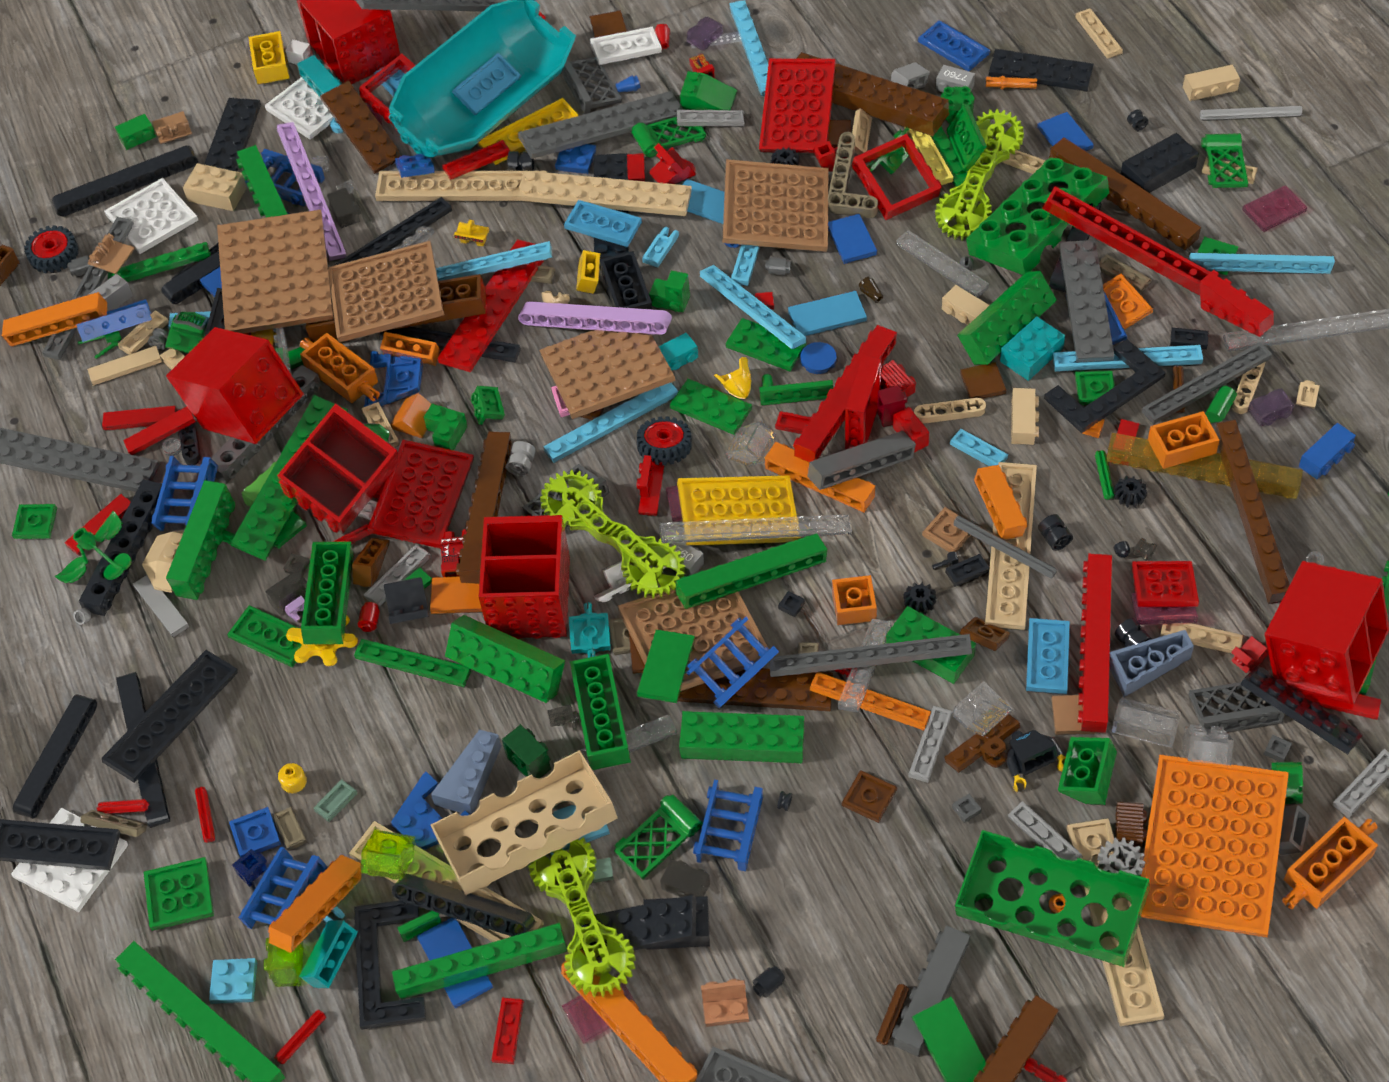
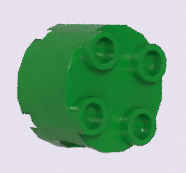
(957, 97)
(1295, 780)

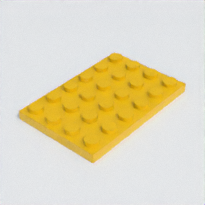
(736, 499)

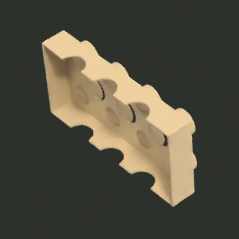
(476, 872)

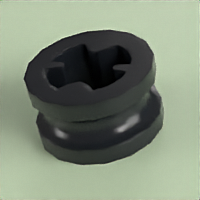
(784, 801)

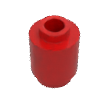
(368, 617)

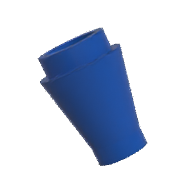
(629, 84)

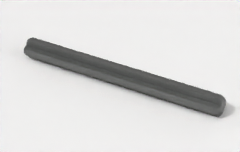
(1005, 547)

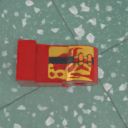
(700, 65)

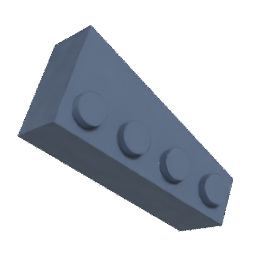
(1148, 660)
(468, 775)

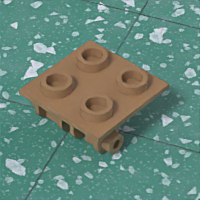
(171, 127)
(110, 254)

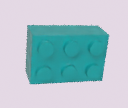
(1032, 348)

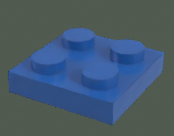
(576, 159)
(414, 165)
(255, 832)

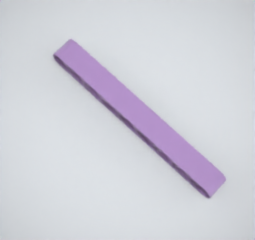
(595, 317)

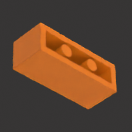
(411, 347)

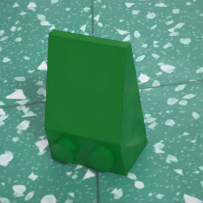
(706, 93)

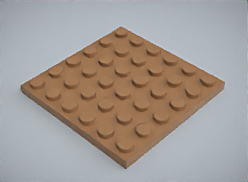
(776, 205)
(385, 291)
(605, 368)
(706, 621)

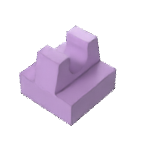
(294, 607)

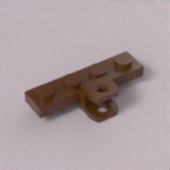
(986, 746)

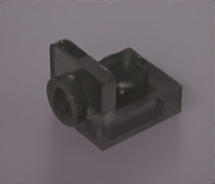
(562, 715)

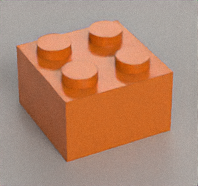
(854, 600)

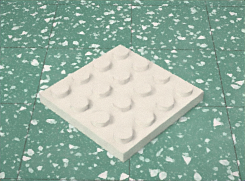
(302, 107)
(155, 214)
(65, 884)

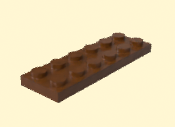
(361, 126)

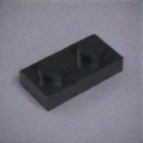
(1189, 337)
(967, 570)

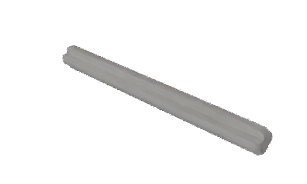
(1258, 112)

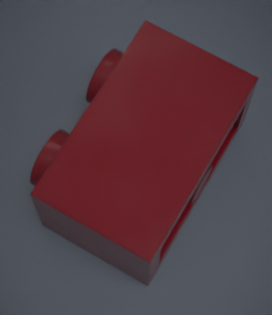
(890, 402)

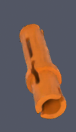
(1003, 82)

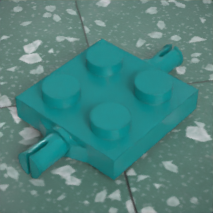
(589, 632)

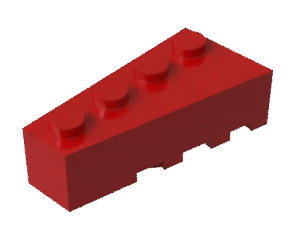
(1234, 305)

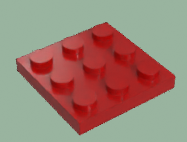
(1165, 584)

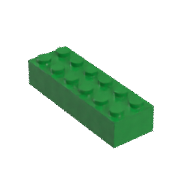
(1006, 317)
(200, 540)
(327, 593)
(504, 658)
(600, 712)
(742, 737)

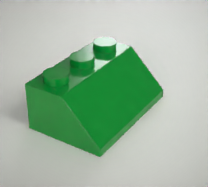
(1088, 769)

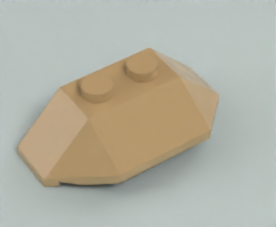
(160, 559)

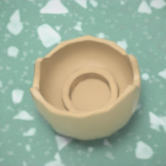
(547, 297)

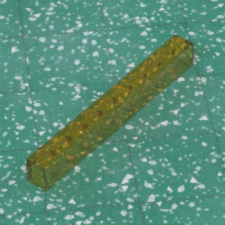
(1139, 454)

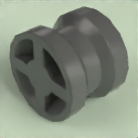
(158, 339)

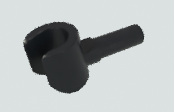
(952, 559)

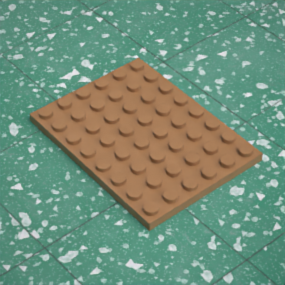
(274, 272)

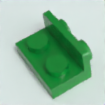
(487, 404)

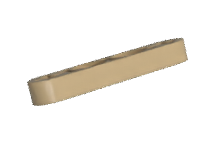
(1250, 384)
(950, 413)

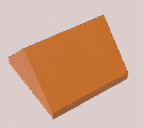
(411, 416)

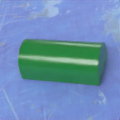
(1221, 404)

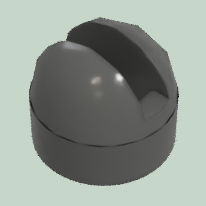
(969, 259)

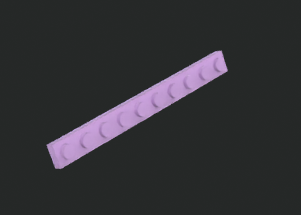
(310, 187)

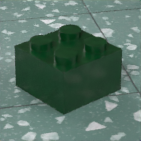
(526, 752)

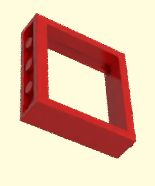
(400, 63)
(873, 188)
(859, 411)

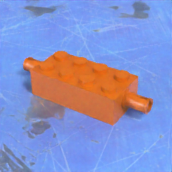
(340, 368)
(1330, 863)

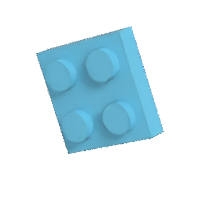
(233, 981)

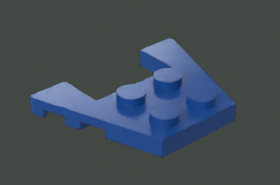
(401, 379)
(417, 815)

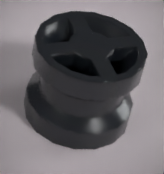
(1137, 120)

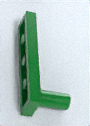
(792, 392)

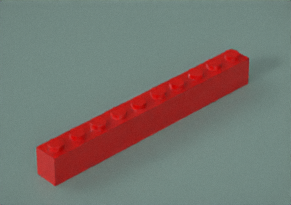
(1125, 239)
(832, 411)
(1096, 643)

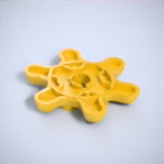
(325, 651)

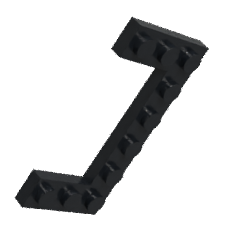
(1145, 375)
(371, 1009)

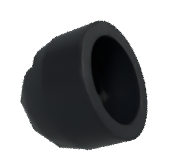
(1122, 549)

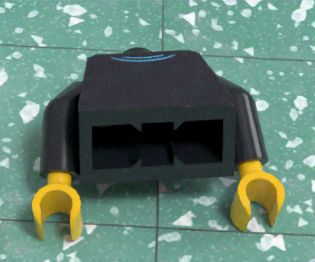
(1031, 752)

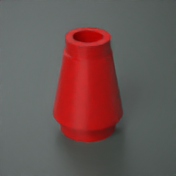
(663, 34)

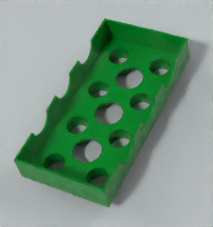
(1022, 256)
(1061, 877)

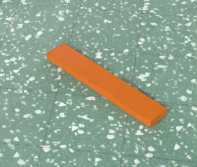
(874, 702)

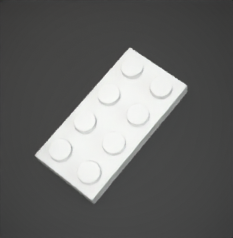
(625, 45)

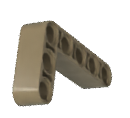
(842, 180)

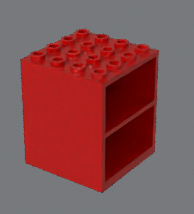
(349, 38)
(235, 384)
(338, 469)
(525, 576)
(1328, 631)

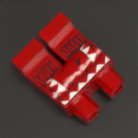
(450, 552)

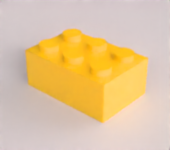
(268, 57)

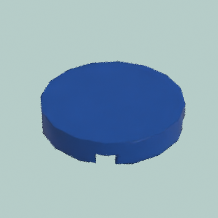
(818, 357)

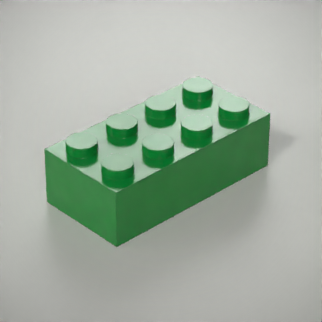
(916, 626)

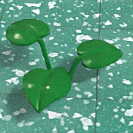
(86, 540)

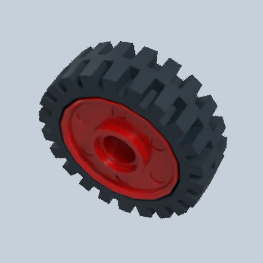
(51, 249)
(664, 440)

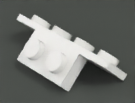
(616, 581)

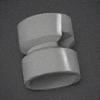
(520, 458)

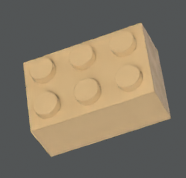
(215, 187)

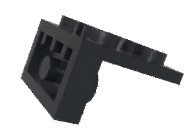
(406, 600)

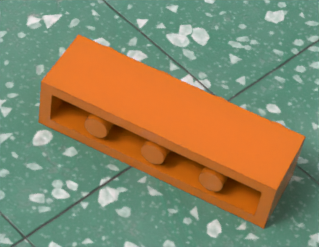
(1000, 502)

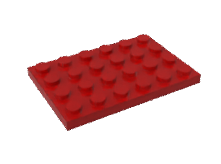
(797, 104)
(421, 494)

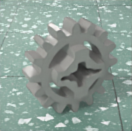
(1126, 854)

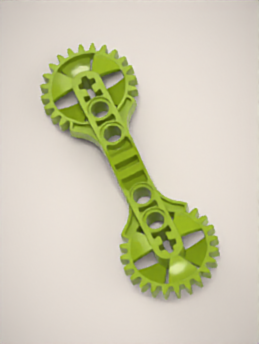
(979, 174)
(613, 533)
(618, 951)

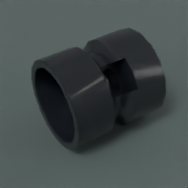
(519, 161)
(1055, 533)
(1130, 633)

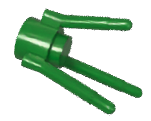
(112, 337)

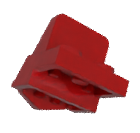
(671, 167)

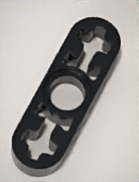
(194, 447)

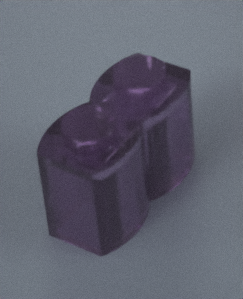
(704, 33)
(1271, 407)

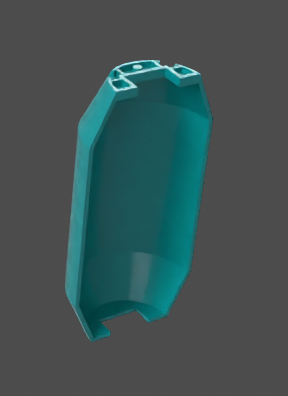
(435, 119)

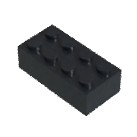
(1160, 163)
(625, 281)

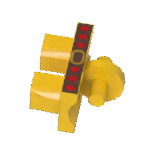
(471, 232)

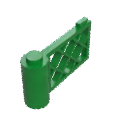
(648, 139)
(1223, 145)
(673, 813)

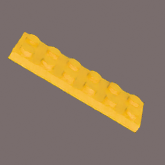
(549, 114)

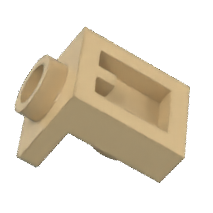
(1307, 394)

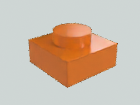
(1095, 430)

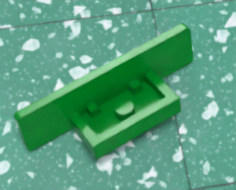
(891, 160)

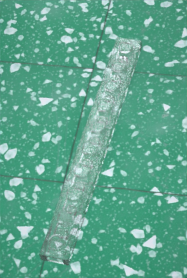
(1309, 330)
(754, 528)

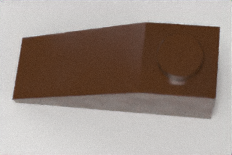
(369, 562)

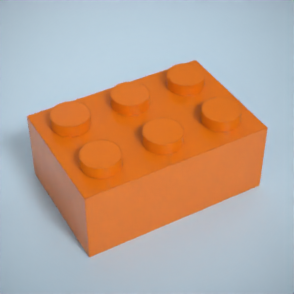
(1183, 439)

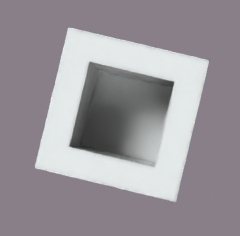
(298, 51)

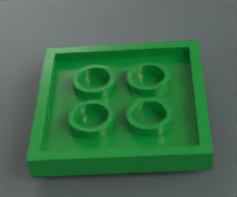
(178, 894)

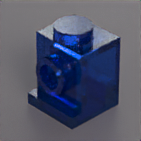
(250, 866)

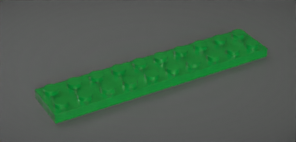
(272, 507)

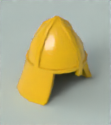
(739, 381)

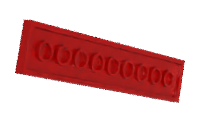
(478, 331)

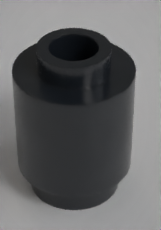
(768, 981)

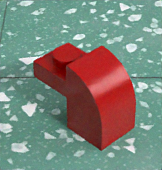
(826, 155)
(1250, 654)

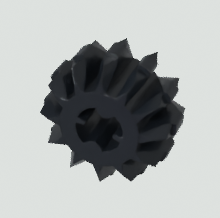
(785, 156)
(1130, 491)
(920, 597)

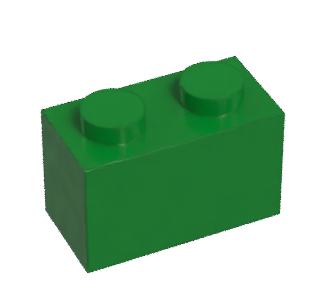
(135, 131)

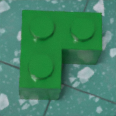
(671, 293)
(446, 424)

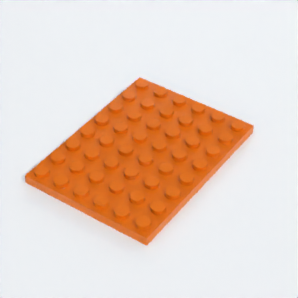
(1214, 845)

